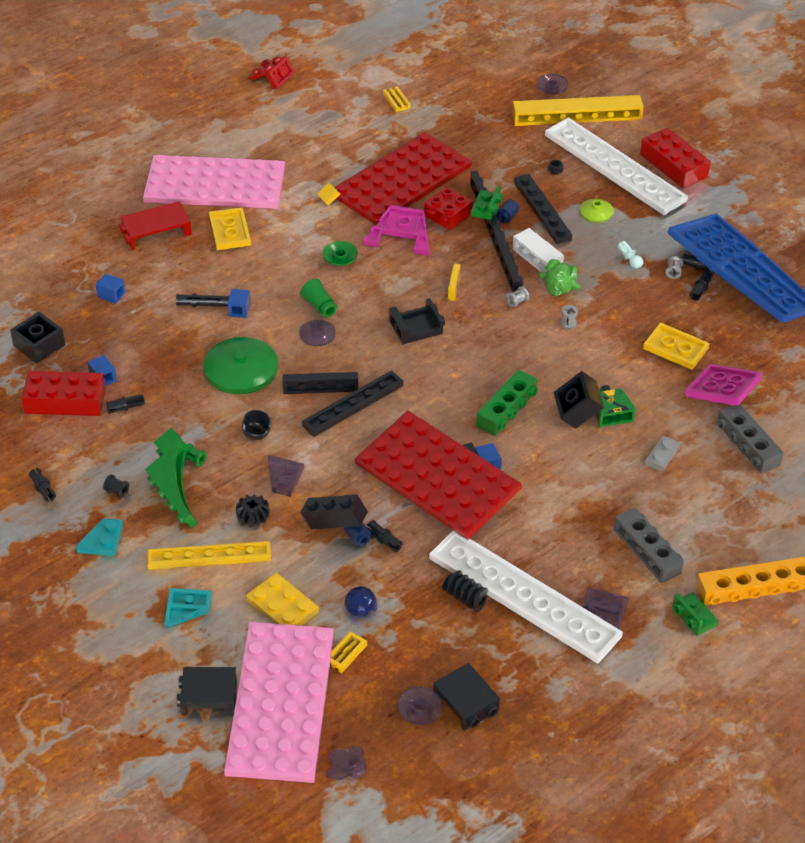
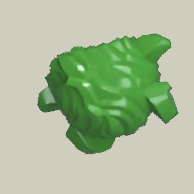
(560, 277)

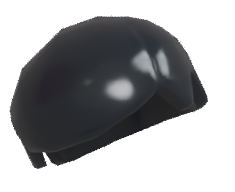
(256, 425)

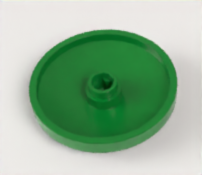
(240, 365)

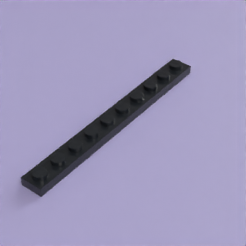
(498, 239)

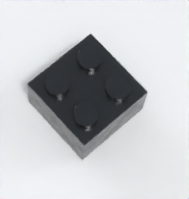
(37, 337)
(578, 399)

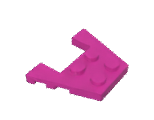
(402, 223)

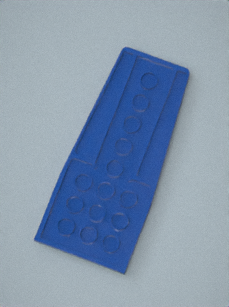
(742, 265)

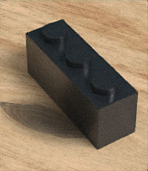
(334, 511)

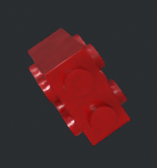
(448, 208)

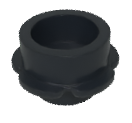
(555, 167)

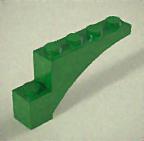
(168, 474)

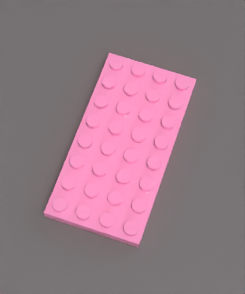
(215, 181)
(280, 703)

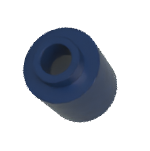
(507, 211)
(359, 534)

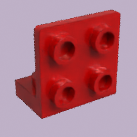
(277, 71)

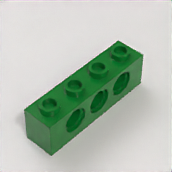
(506, 402)

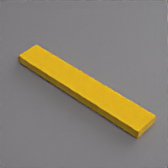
(208, 555)

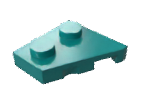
(102, 538)
(186, 605)

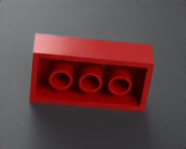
(675, 158)
(63, 393)

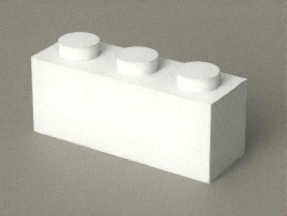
(535, 249)

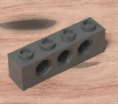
(750, 438)
(648, 545)

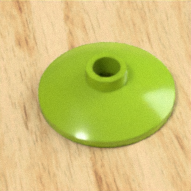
(596, 210)

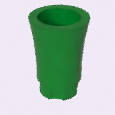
(318, 297)

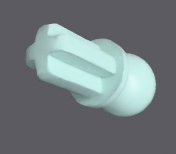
(635, 260)

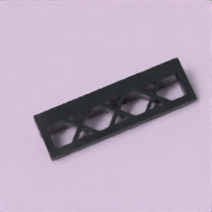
(320, 383)

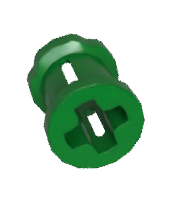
(194, 455)

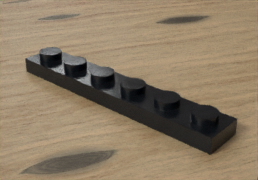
(543, 208)
(352, 403)

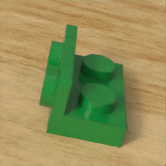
(487, 203)
(694, 613)

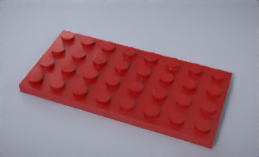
(401, 177)
(438, 474)

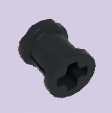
(115, 485)

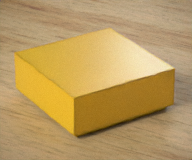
(328, 194)

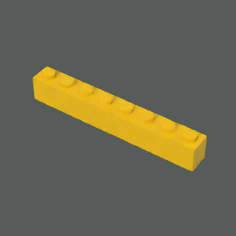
(578, 109)

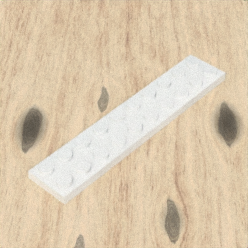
(616, 166)
(528, 597)

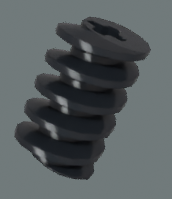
(466, 590)

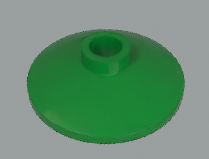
(340, 253)

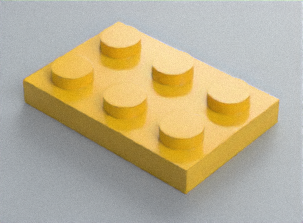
(229, 228)
(676, 346)
(282, 602)

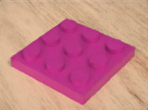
(723, 384)

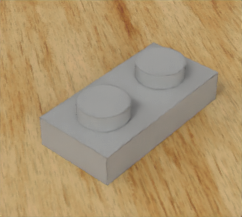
(662, 453)

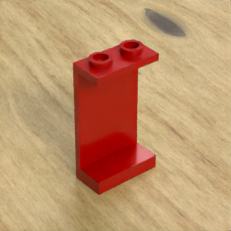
(154, 221)

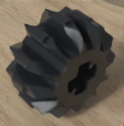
(252, 510)

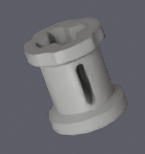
(670, 269)
(517, 296)
(569, 317)

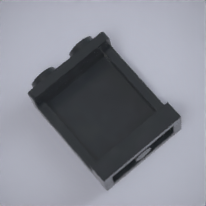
(417, 323)
(207, 688)
(467, 696)

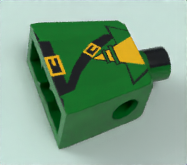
(617, 407)

